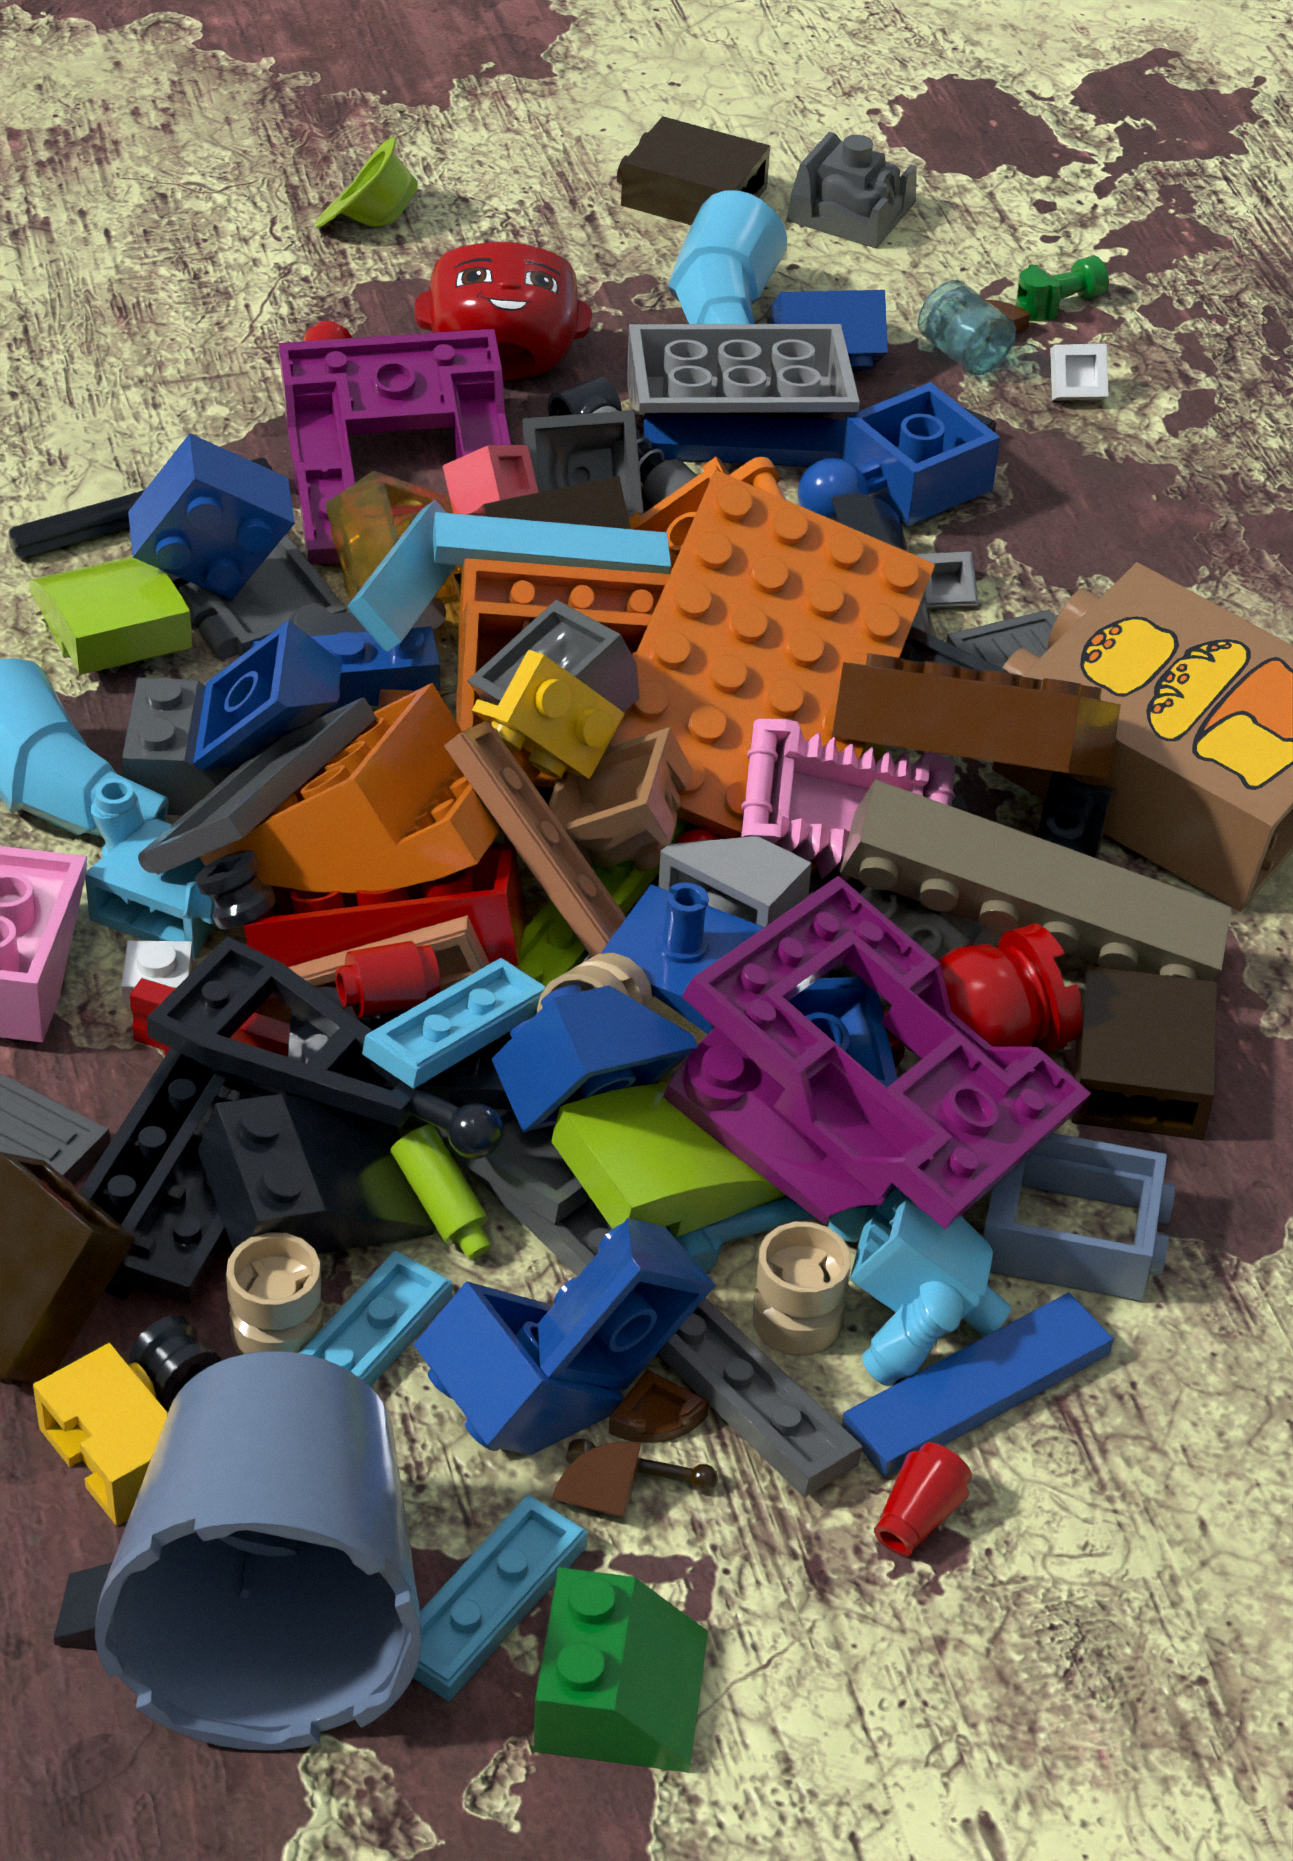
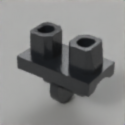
(1075, 814)

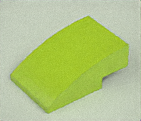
(113, 613)
(654, 1162)

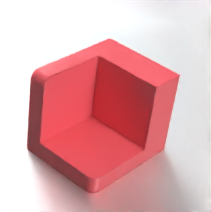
(489, 476)

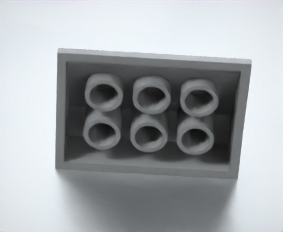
(739, 368)

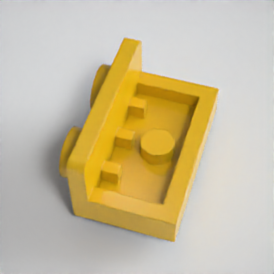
(553, 718)

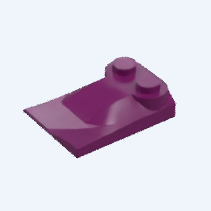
(735, 1106)

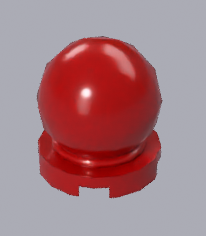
(1014, 991)

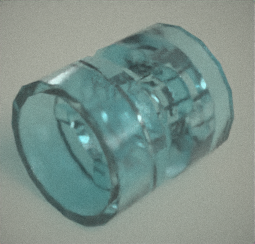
(966, 327)

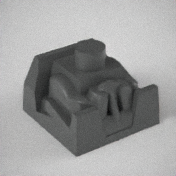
(851, 191)
(584, 450)
(576, 644)

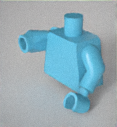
(127, 895)
(923, 1276)

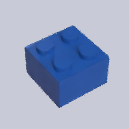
(210, 517)

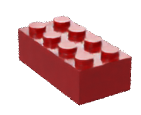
(321, 924)

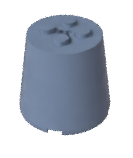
(266, 1560)

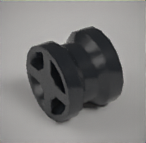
(235, 889)
(171, 1355)

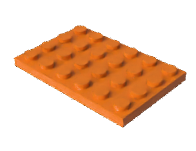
(761, 630)

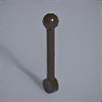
(701, 1477)

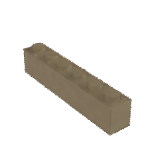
(1017, 880)

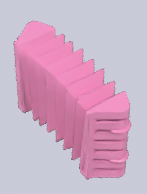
(809, 793)

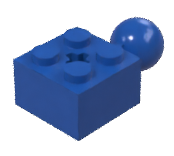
(910, 452)

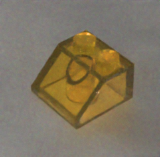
(370, 521)

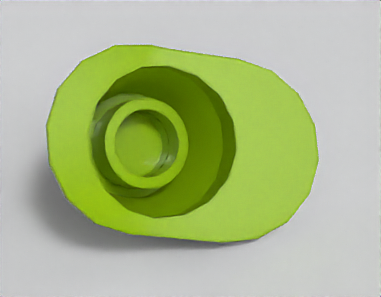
(377, 192)

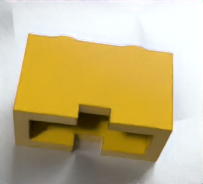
(106, 1418)

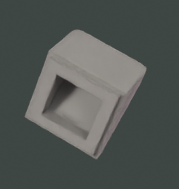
(951, 581)

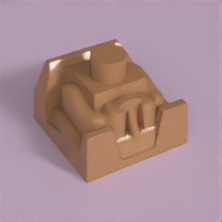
(626, 803)

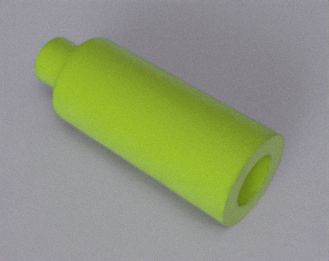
(442, 1190)

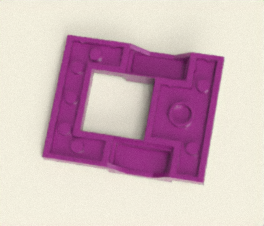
(376, 388)
(939, 1128)

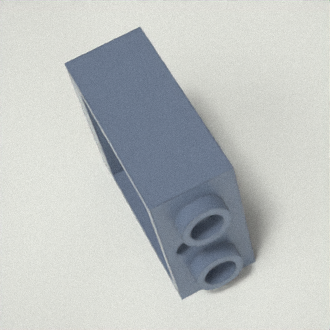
(1078, 1261)

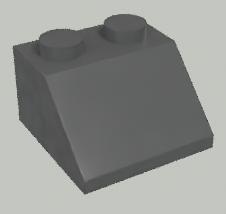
(164, 740)

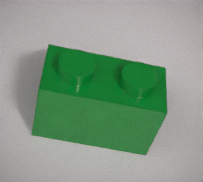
(618, 1674)

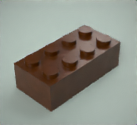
(977, 715)

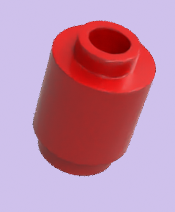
(387, 978)

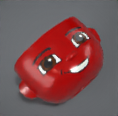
(518, 293)

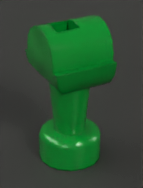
(1041, 292)

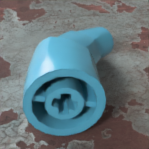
(727, 259)
(46, 759)

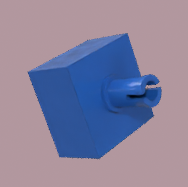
(675, 939)

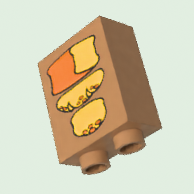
(1198, 730)

